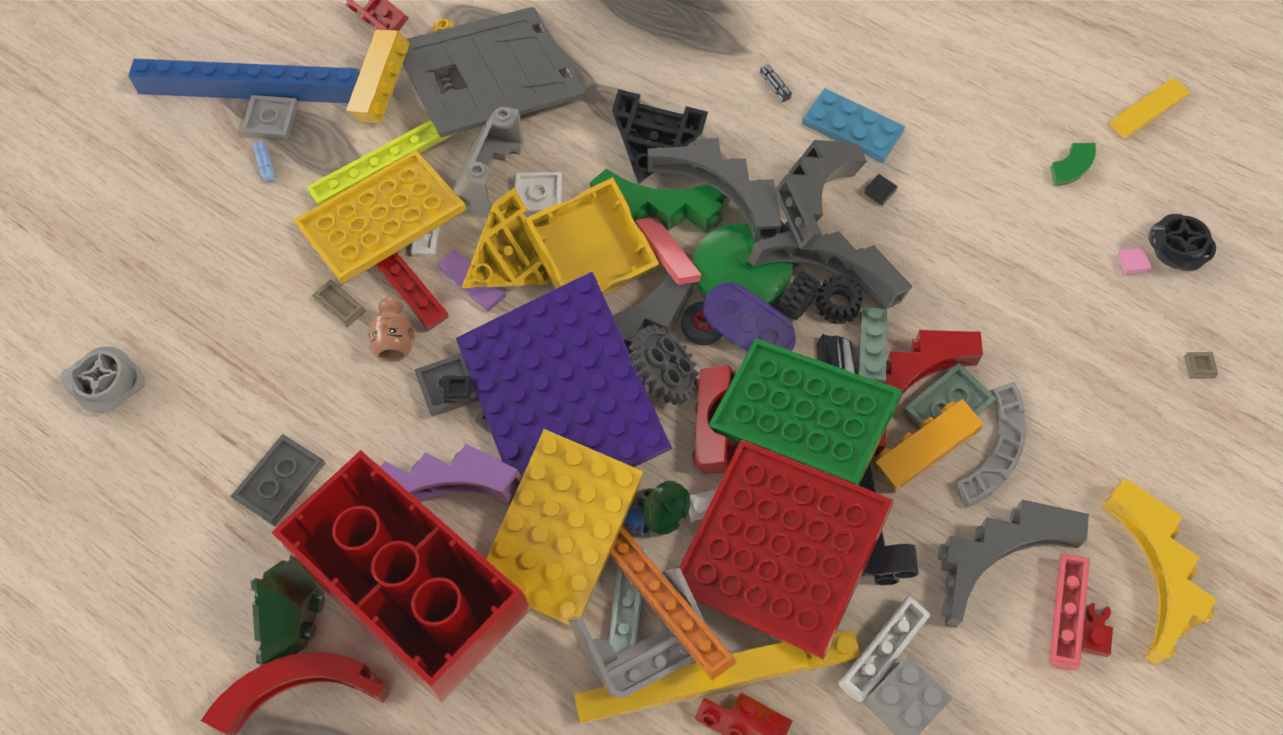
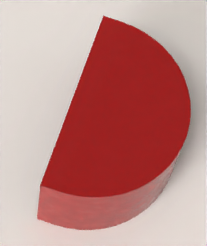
(402, 575)

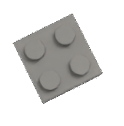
(907, 699)

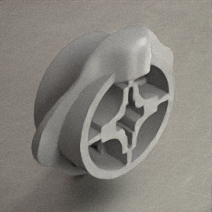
(107, 384)

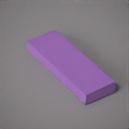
(456, 267)

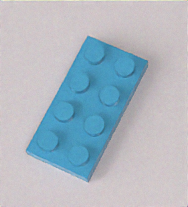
(853, 123)

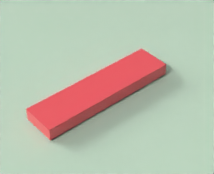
(668, 251)

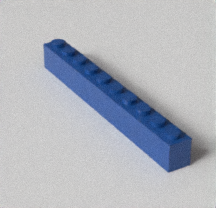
(243, 80)

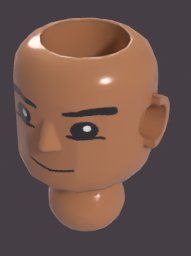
(391, 332)

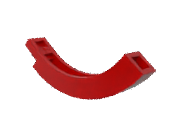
(270, 679)

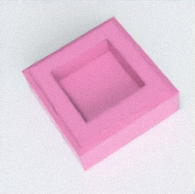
(1134, 261)

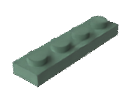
(873, 344)

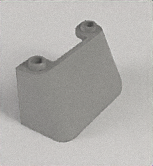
(495, 140)

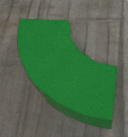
(1075, 165)

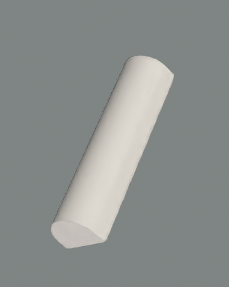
(884, 649)

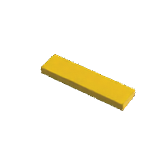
(1149, 108)

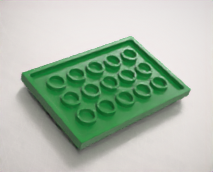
(806, 410)

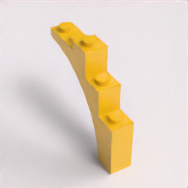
(1180, 601)

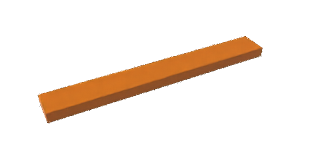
(671, 606)

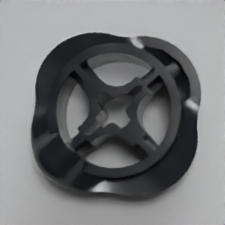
(1182, 242)

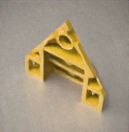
(504, 250)

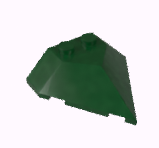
(285, 610)

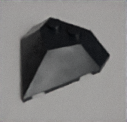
(651, 127)

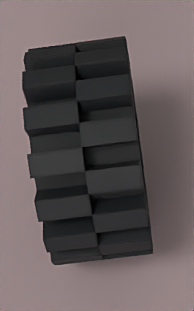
(843, 288)
(799, 295)

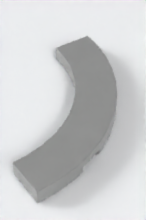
(1006, 450)

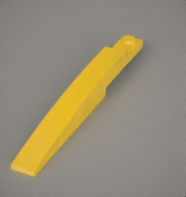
(692, 682)

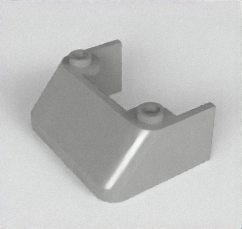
(642, 662)

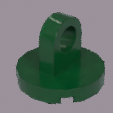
(664, 506)

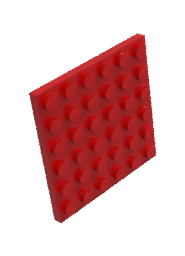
(784, 547)

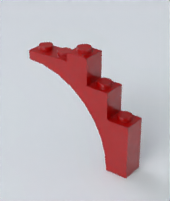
(929, 354)

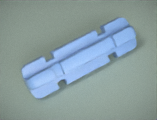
(264, 161)

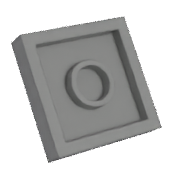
(269, 117)

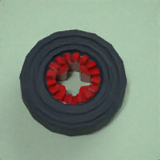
(690, 326)

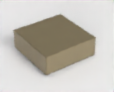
(1201, 365)

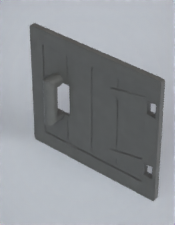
(500, 65)

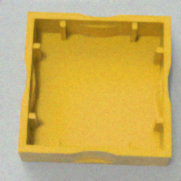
(591, 236)

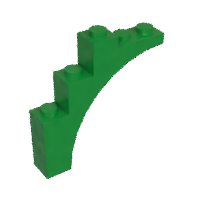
(699, 204)

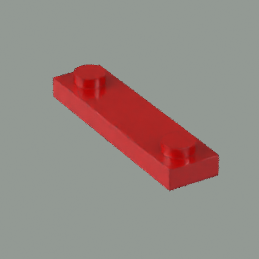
(412, 291)

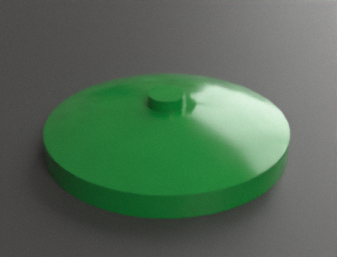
(724, 259)

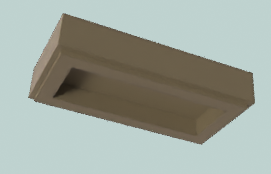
(339, 303)

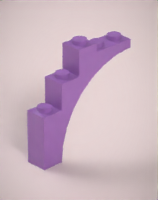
(468, 473)

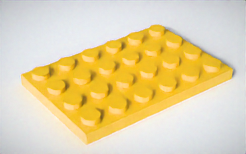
(379, 216)
(563, 524)

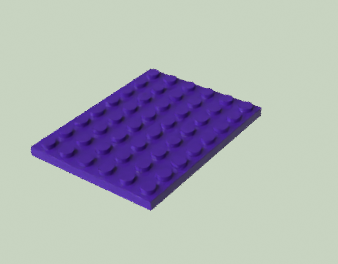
(565, 372)

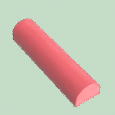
(1069, 612)

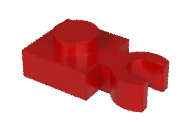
(1097, 635)

